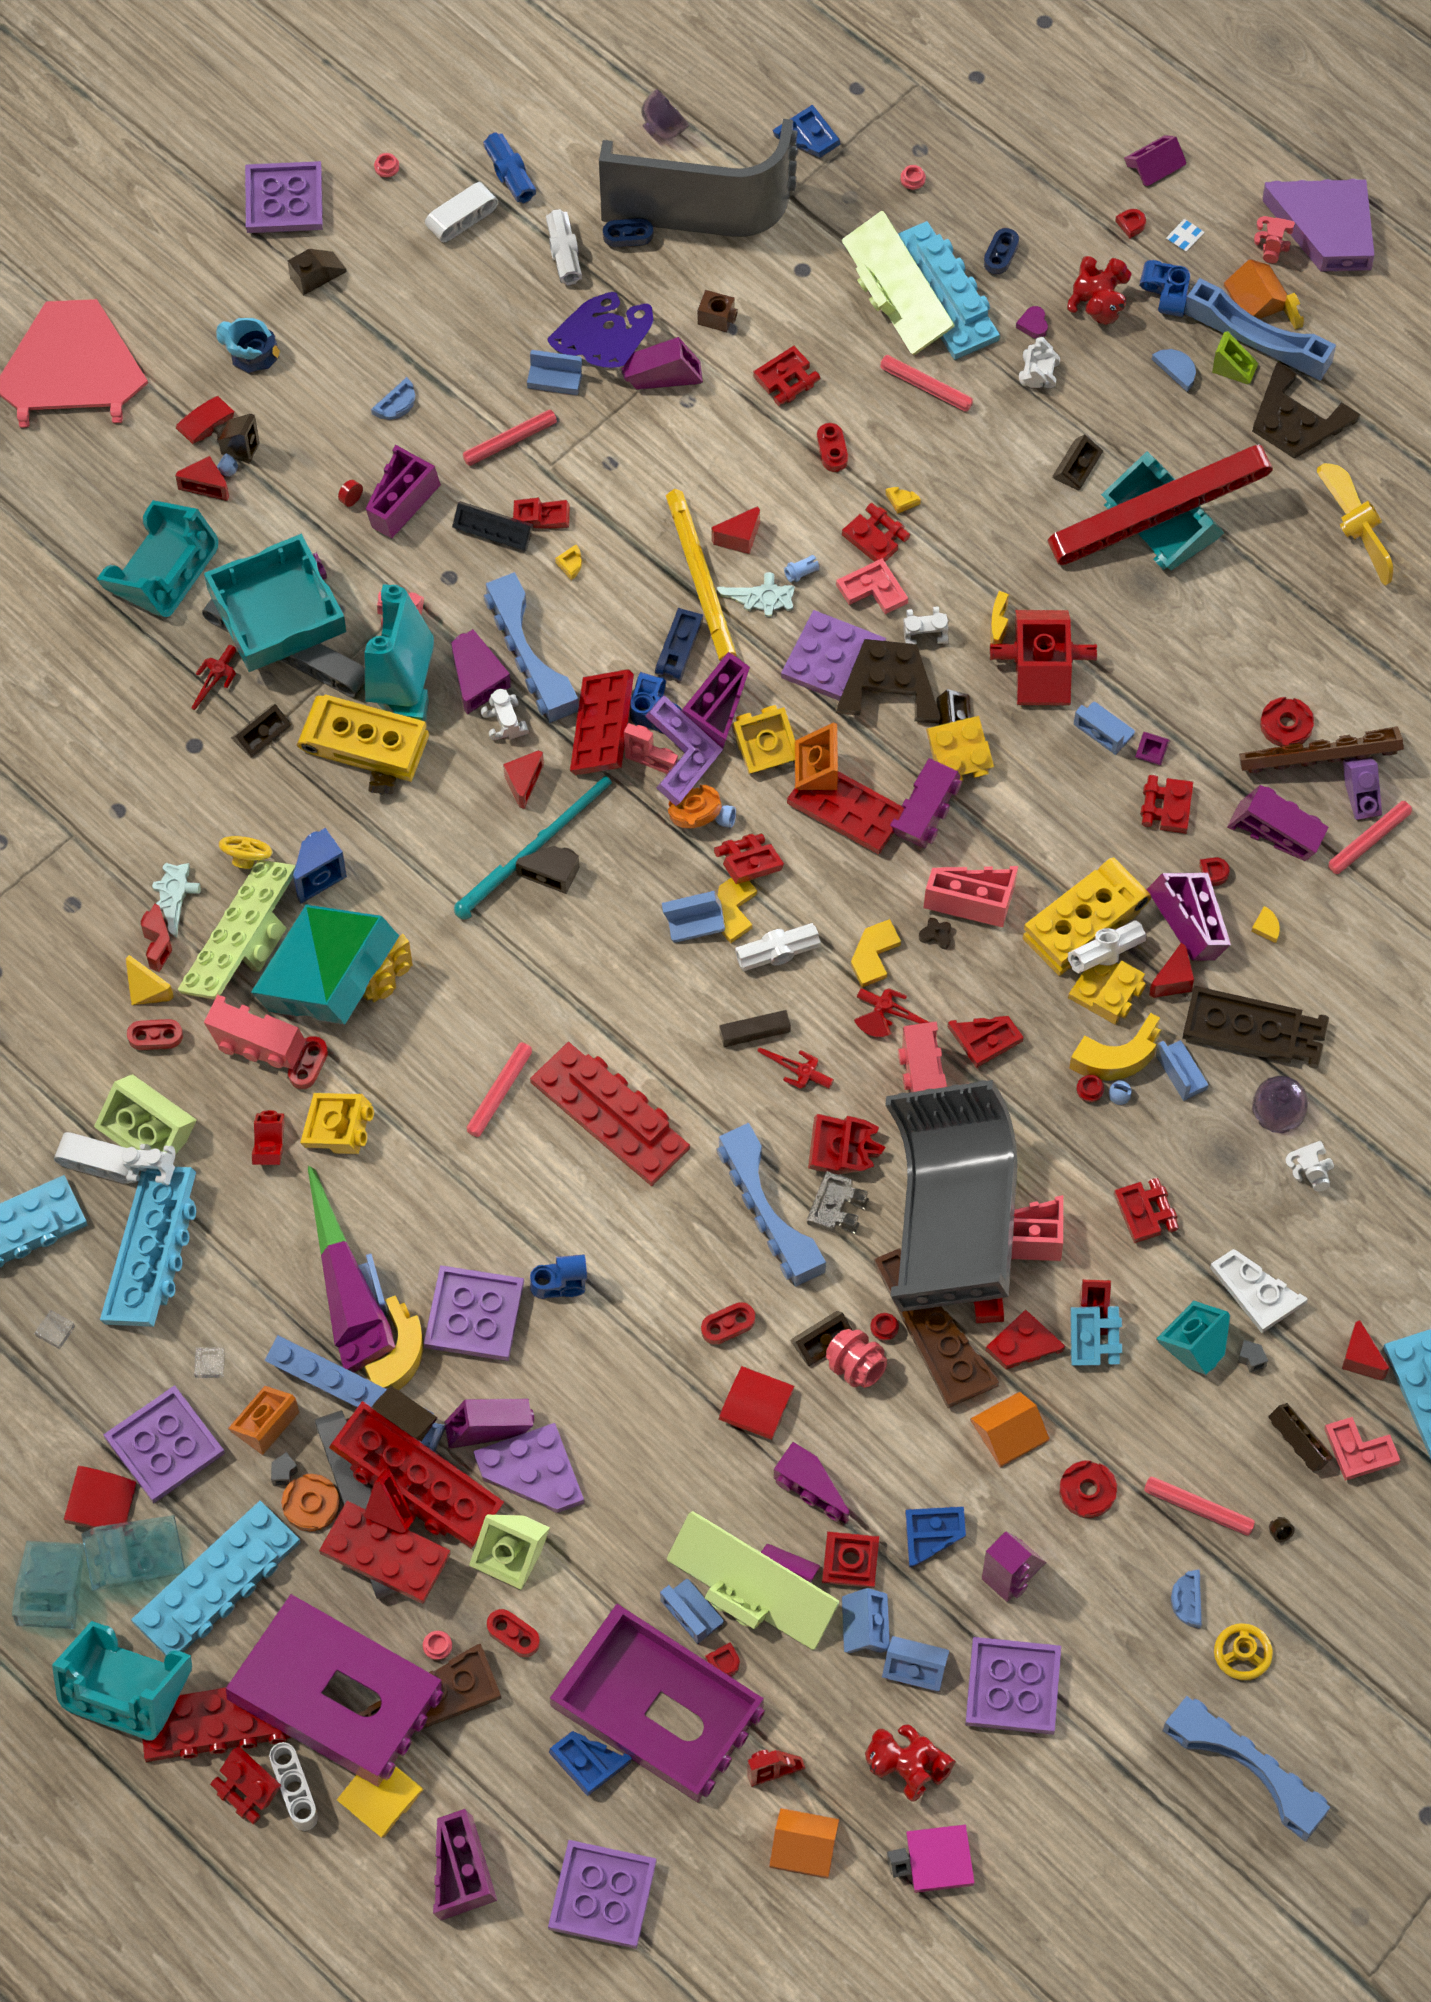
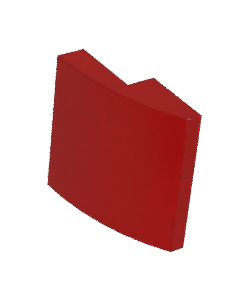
(756, 1402)
(99, 1498)

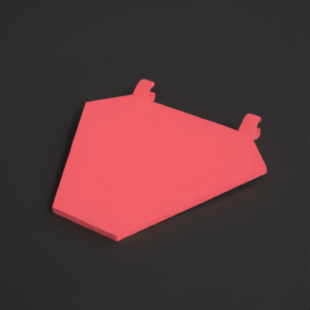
(71, 362)

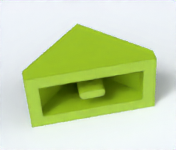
(1233, 360)

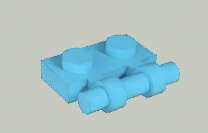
(1085, 1335)

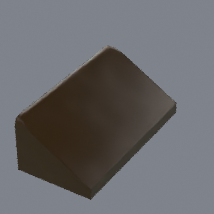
(1078, 462)
(953, 706)
(261, 730)
(815, 1340)
(404, 1413)

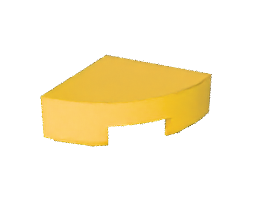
(1291, 311)
(902, 499)
(570, 562)
(1267, 925)

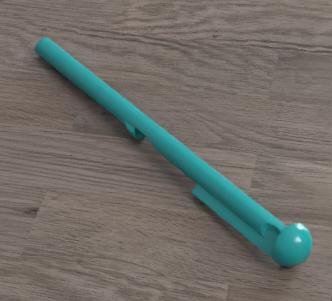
(498, 875)

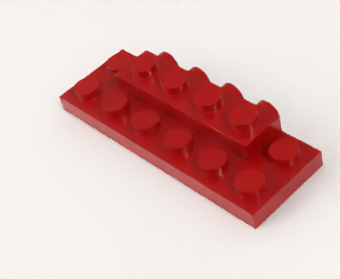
(611, 1112)
(429, 1483)
(208, 1724)

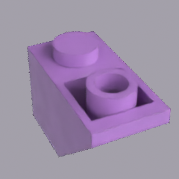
(1363, 787)

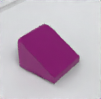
(1152, 748)

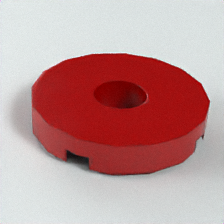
(1287, 708)
(1088, 1505)

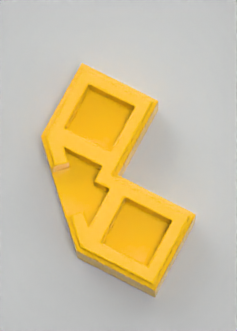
(731, 898)
(873, 941)

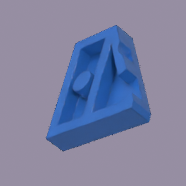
(813, 132)
(932, 1531)
(587, 1761)

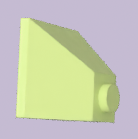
(509, 1547)

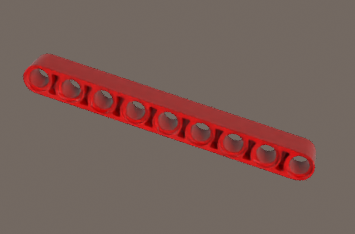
(1160, 505)

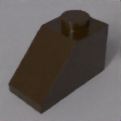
(314, 269)
(239, 438)
(550, 867)

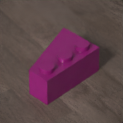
(1009, 1566)
(461, 1868)

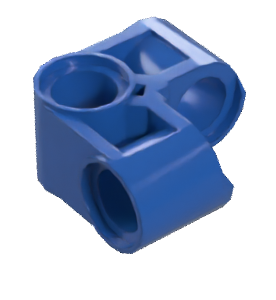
(1160, 279)
(646, 694)
(565, 1278)

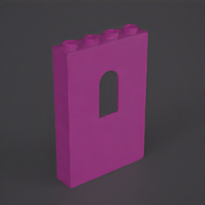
(295, 1663)
(621, 1678)

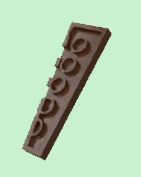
(1384, 741)
(944, 1349)
(465, 1687)

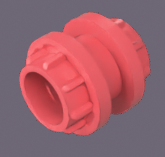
(856, 1357)

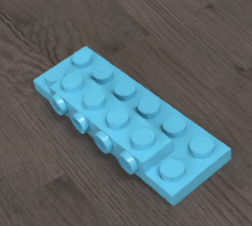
(954, 290)
(38, 1219)
(150, 1249)
(1412, 1368)
(216, 1580)

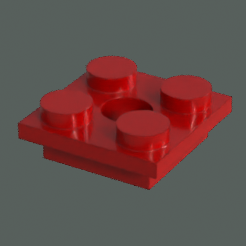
(858, 1574)

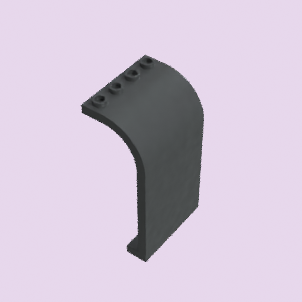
(699, 195)
(956, 1195)

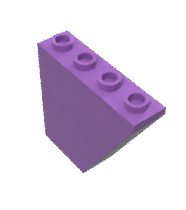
(1328, 219)

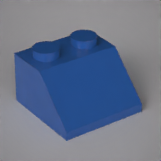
(318, 865)

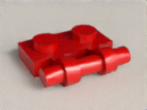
(781, 370)
(870, 539)
(1176, 804)
(752, 863)
(1138, 1213)
(249, 1778)

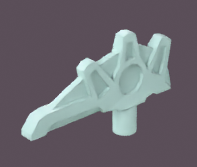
(763, 597)
(173, 891)

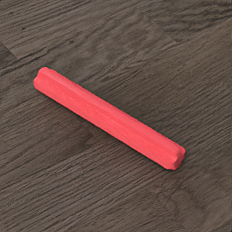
(926, 383)
(509, 437)
(1370, 837)
(499, 1089)
(1199, 1506)

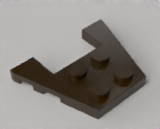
(1292, 425)
(889, 669)

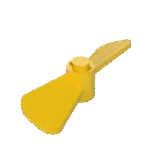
(1358, 517)

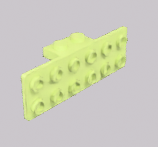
(897, 283)
(244, 933)
(751, 1583)

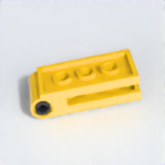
(364, 737)
(1097, 902)

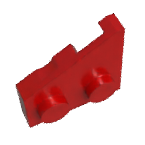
(986, 1037)

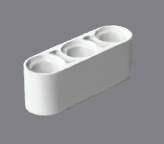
(461, 212)
(92, 1157)
(293, 1772)

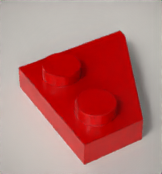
(1023, 1342)
(772, 1765)

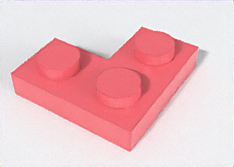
(873, 580)
(640, 748)
(1359, 1457)

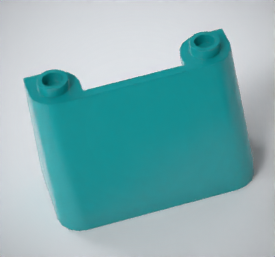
(1175, 538)
(167, 560)
(402, 654)
(118, 1685)

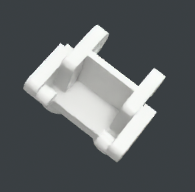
(1039, 365)
(926, 624)
(505, 714)
(146, 1158)
(1309, 1162)

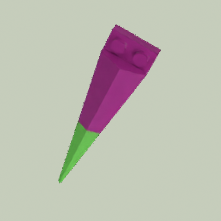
(355, 1316)

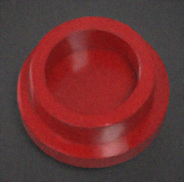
(1090, 1088)
(884, 1326)

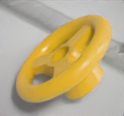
(244, 853)
(1247, 1641)

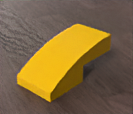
(999, 624)

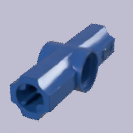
(509, 167)

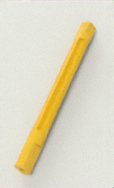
(700, 573)

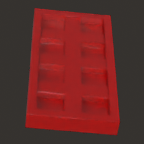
(601, 722)
(850, 811)
(384, 1555)

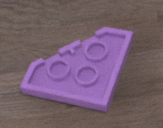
(532, 1468)

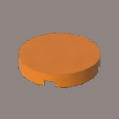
(696, 808)
(310, 1502)

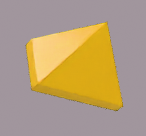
(145, 985)

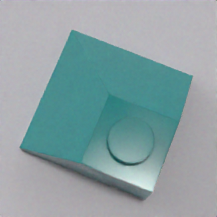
(1197, 1336)

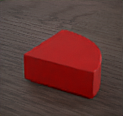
(873, 1024)

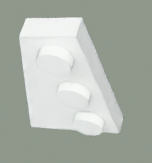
(1256, 1292)

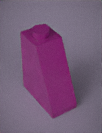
(663, 366)
(477, 670)
(487, 1421)

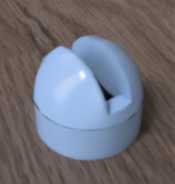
(227, 465)
(726, 816)
(1119, 1096)

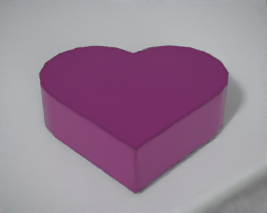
(1033, 322)

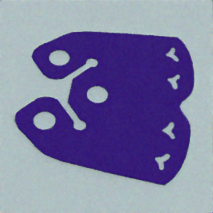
(593, 339)

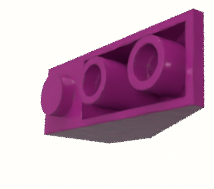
(806, 1476)

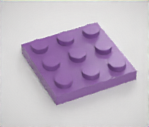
(283, 197)
(825, 654)
(474, 1313)
(164, 1444)
(1013, 1685)
(602, 1894)

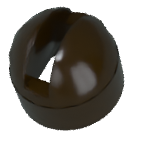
(1283, 1535)

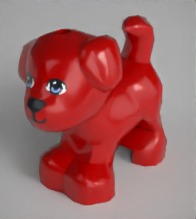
(1098, 289)
(887, 1756)

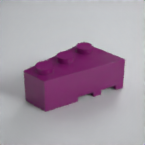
(402, 491)
(717, 699)
(927, 804)
(1280, 822)
(1192, 913)

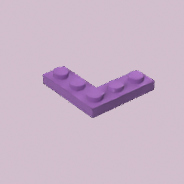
(697, 747)

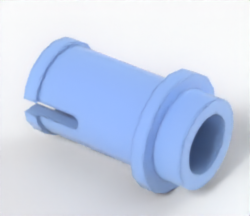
(796, 570)

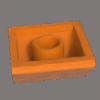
(1256, 289)
(817, 760)
(265, 1418)
(1011, 1428)
(804, 1843)

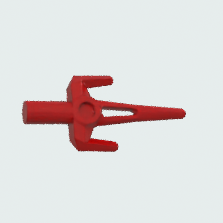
(218, 669)
(886, 1004)
(805, 1071)

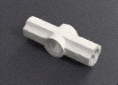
(563, 247)
(1106, 946)
(777, 947)

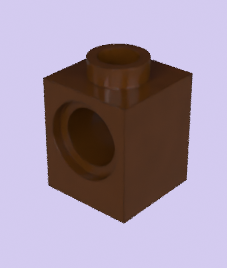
(715, 302)

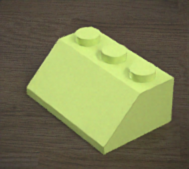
(141, 1115)

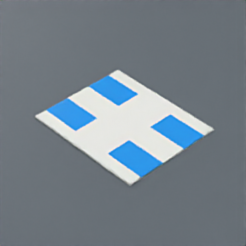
(1185, 235)

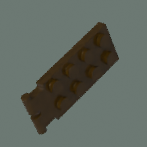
(1254, 1027)

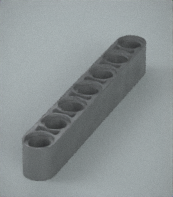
(317, 661)
(349, 1488)

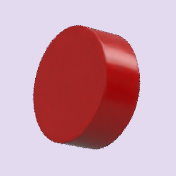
(350, 492)

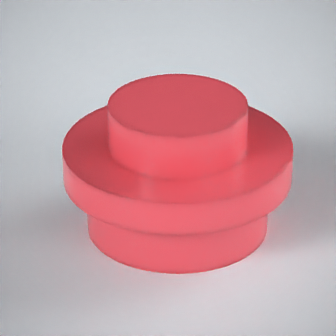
(386, 165)
(913, 177)
(437, 1645)

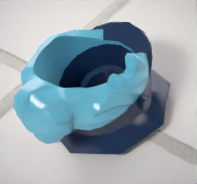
(250, 343)

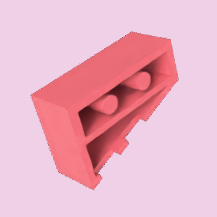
(971, 893)
(253, 1036)
(921, 1058)
(1039, 1231)

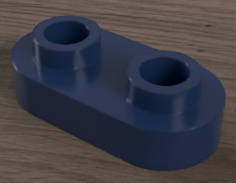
(628, 232)
(999, 253)

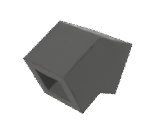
(1253, 1356)
(282, 1470)
(899, 1857)

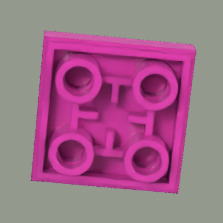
(940, 1858)

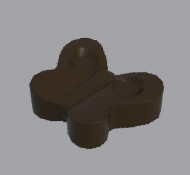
(381, 783)
(937, 932)

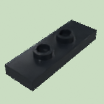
(492, 526)

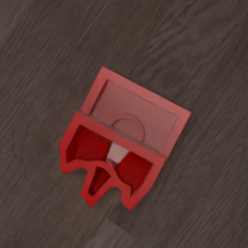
(843, 1145)

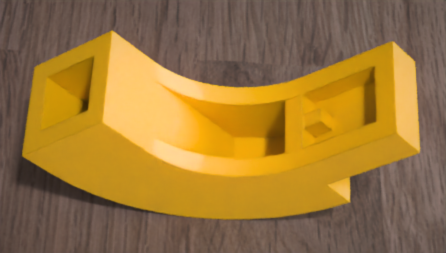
(1117, 1061)
(405, 1358)

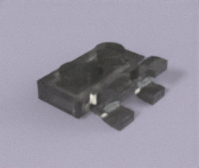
(830, 1201)

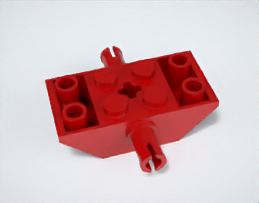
(1043, 656)

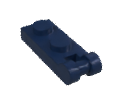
(679, 643)

